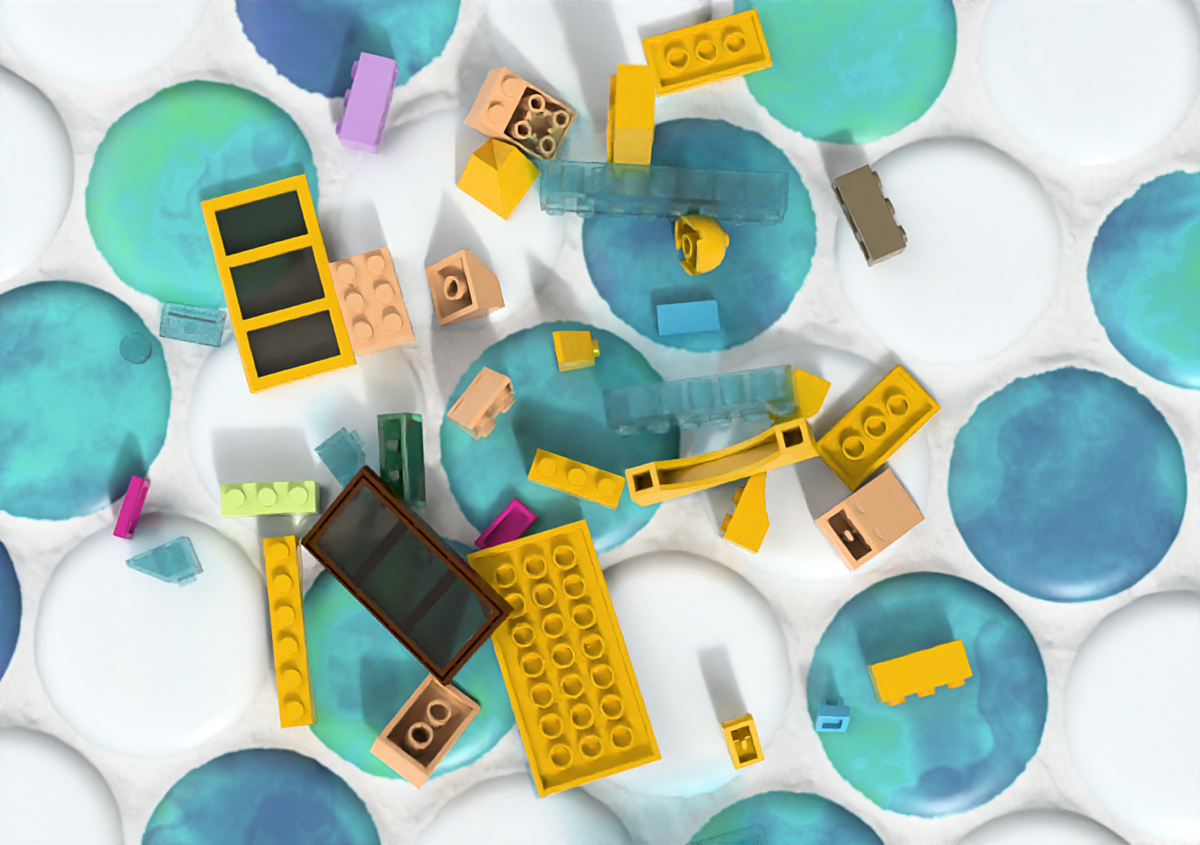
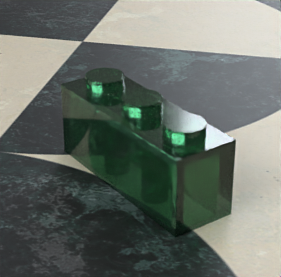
(403, 456)

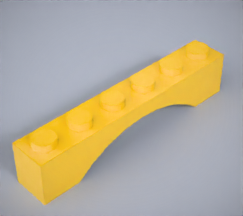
(677, 477)
(750, 519)
(290, 648)

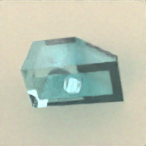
(343, 455)
(170, 562)

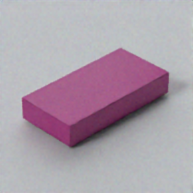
(131, 508)
(507, 526)

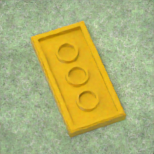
(707, 52)
(876, 427)

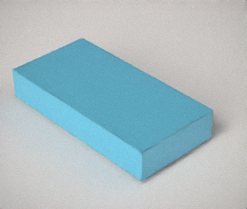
(687, 318)

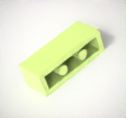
(270, 499)

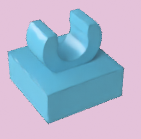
(832, 717)

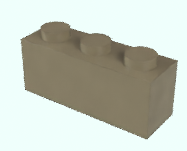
(869, 215)

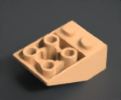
(520, 115)
(482, 403)
(869, 520)

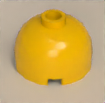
(702, 242)

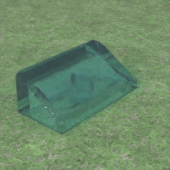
(192, 323)

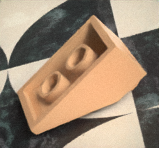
(425, 730)

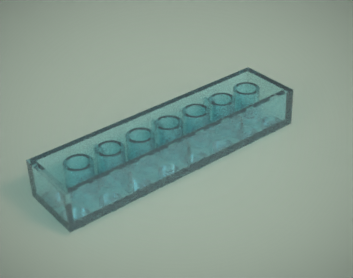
(663, 192)

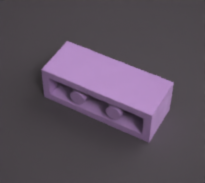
(367, 102)

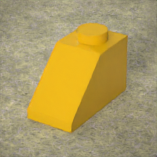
(575, 349)

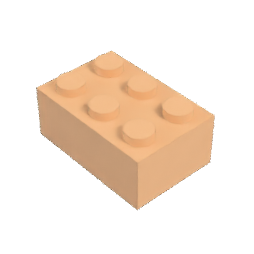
(371, 302)

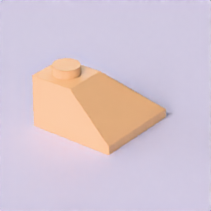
(463, 288)

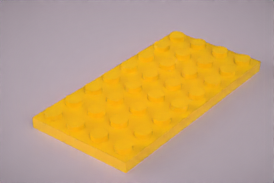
(566, 660)

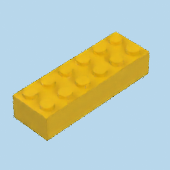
(631, 114)

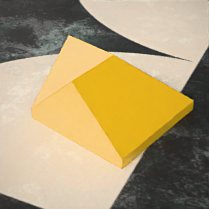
(498, 177)

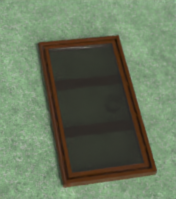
(406, 575)

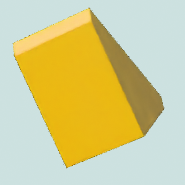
(742, 741)

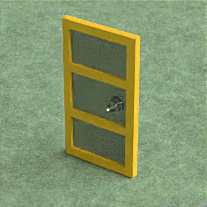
(277, 283)

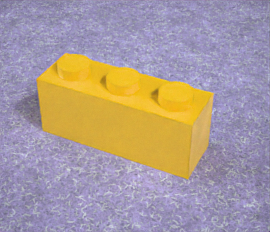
(576, 479)
(920, 672)

